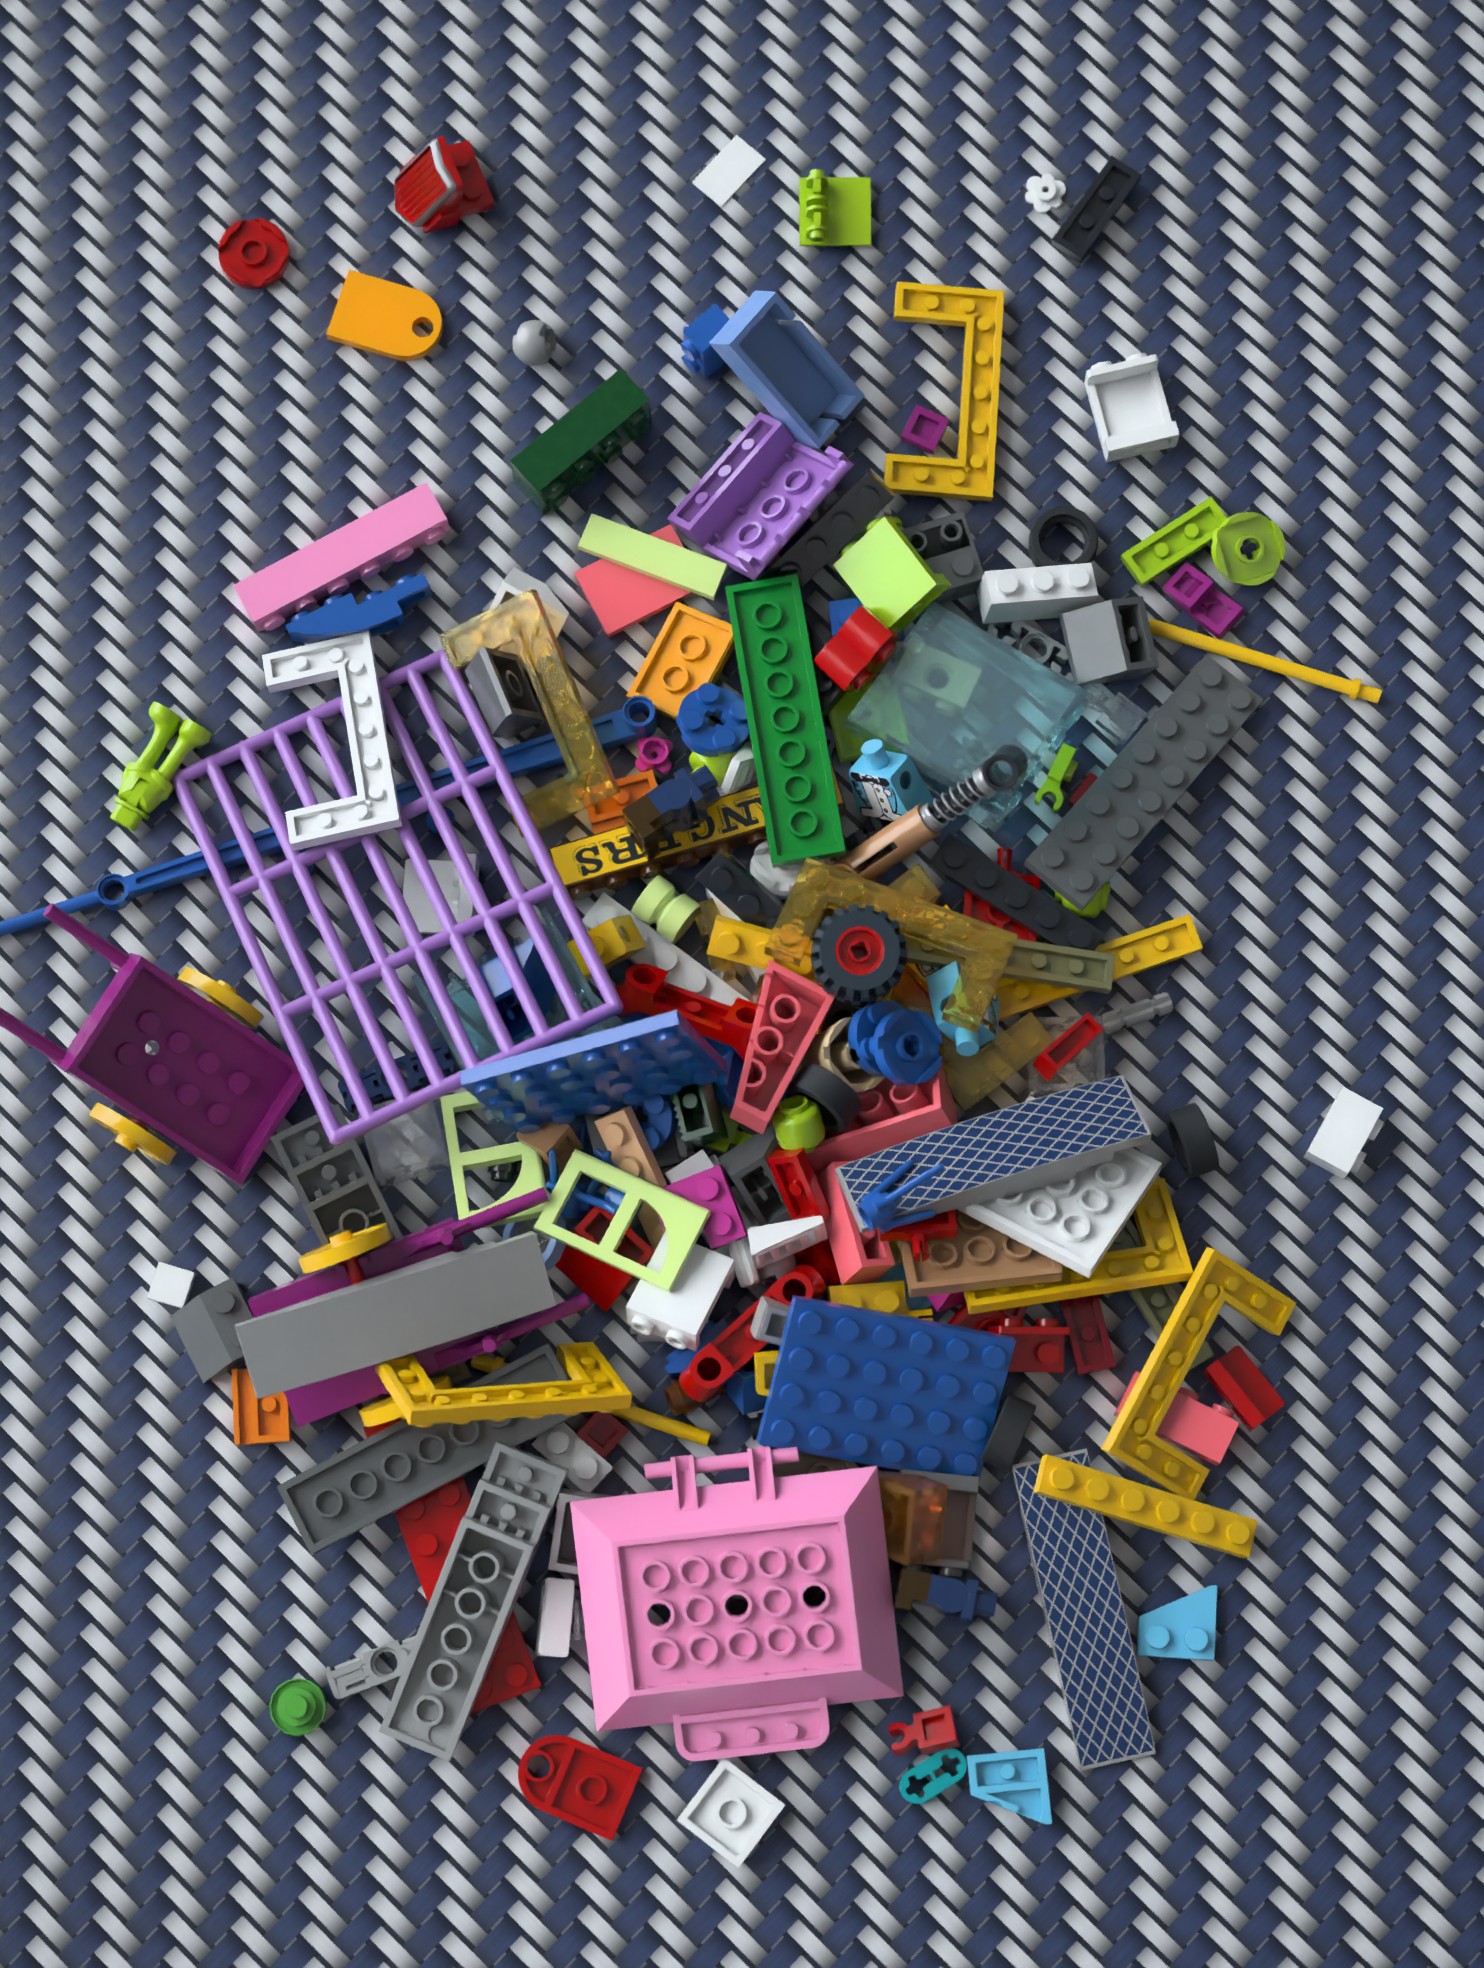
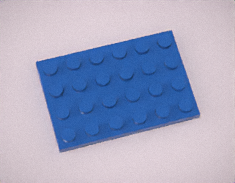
(595, 1072)
(885, 1388)

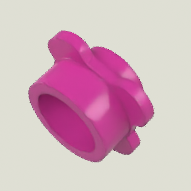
(654, 745)

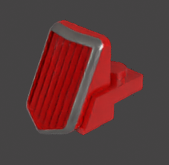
(441, 186)

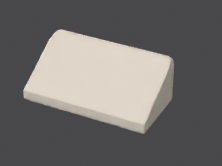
(555, 1617)

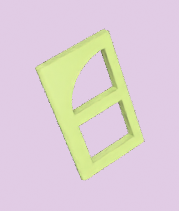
(531, 1172)
(680, 1216)

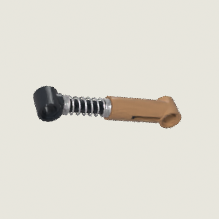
(925, 821)

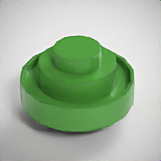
(298, 1707)

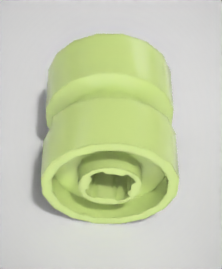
(662, 906)

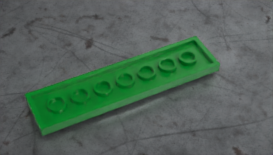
(785, 721)

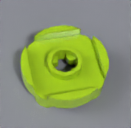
(1229, 538)

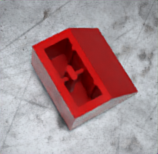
(596, 1278)

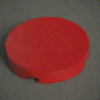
(253, 253)

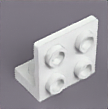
(452, 888)

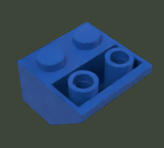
(504, 994)

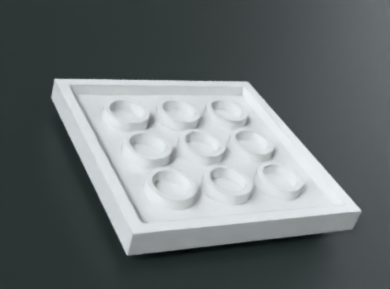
(1075, 1217)

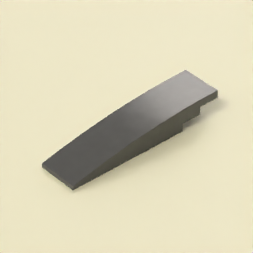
(339, 1190)

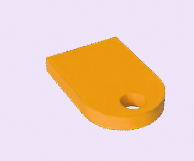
(382, 318)

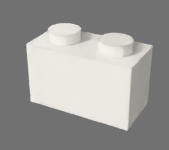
(1344, 1133)

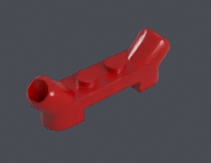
(649, 993)
(736, 1344)

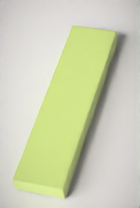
(652, 556)

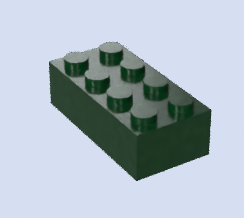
(582, 442)

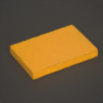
(684, 656)

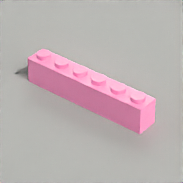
(342, 557)

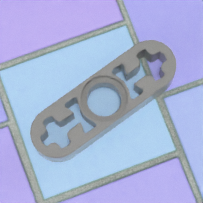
(1034, 635)

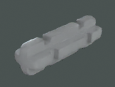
(1137, 1012)

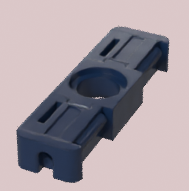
(376, 1082)

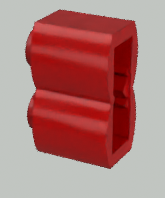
(857, 650)

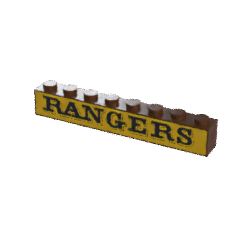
(614, 858)

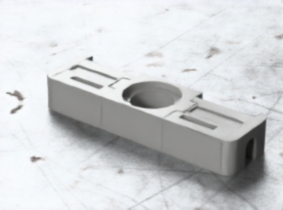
(362, 1674)

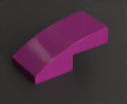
(1202, 601)

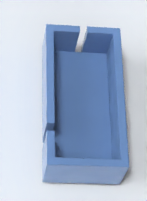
(786, 368)

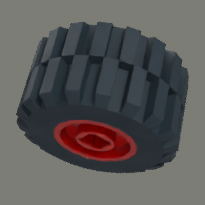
(858, 954)

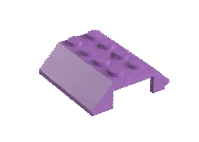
(758, 496)

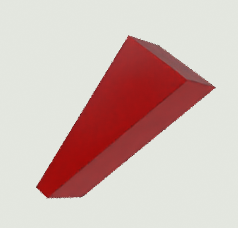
(1067, 1047)

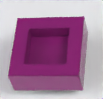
(925, 429)

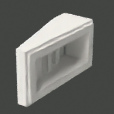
(741, 771)
(779, 1240)

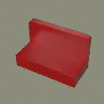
(797, 1183)
(1243, 1388)

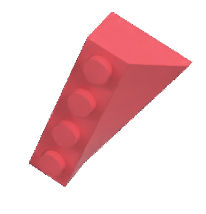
(781, 1034)

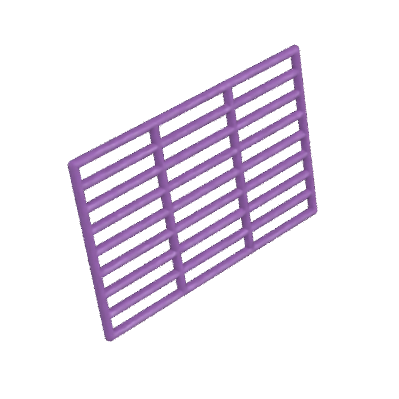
(418, 948)

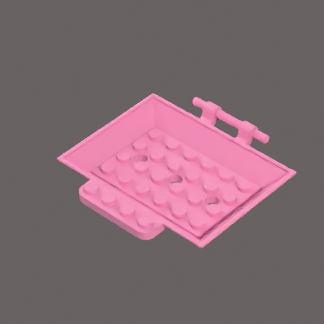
(748, 1677)

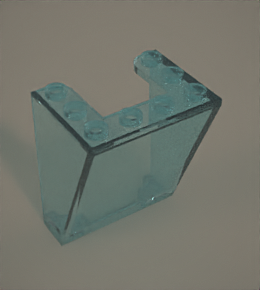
(958, 698)

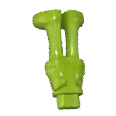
(143, 785)

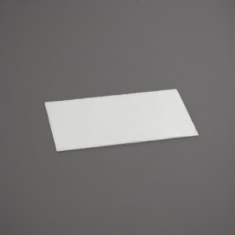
(728, 170)

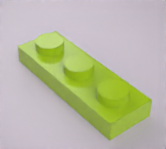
(1173, 542)

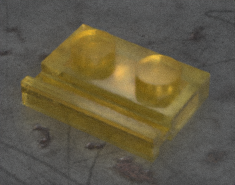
(705, 923)

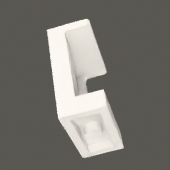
(1130, 407)
(684, 1310)

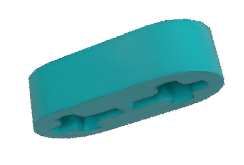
(938, 1784)

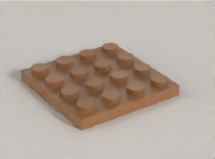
(975, 1261)

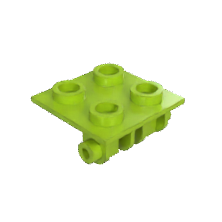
(834, 210)

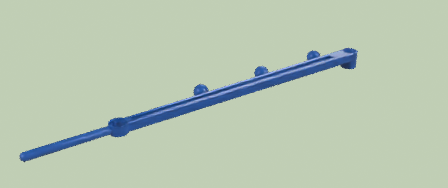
(521, 759)

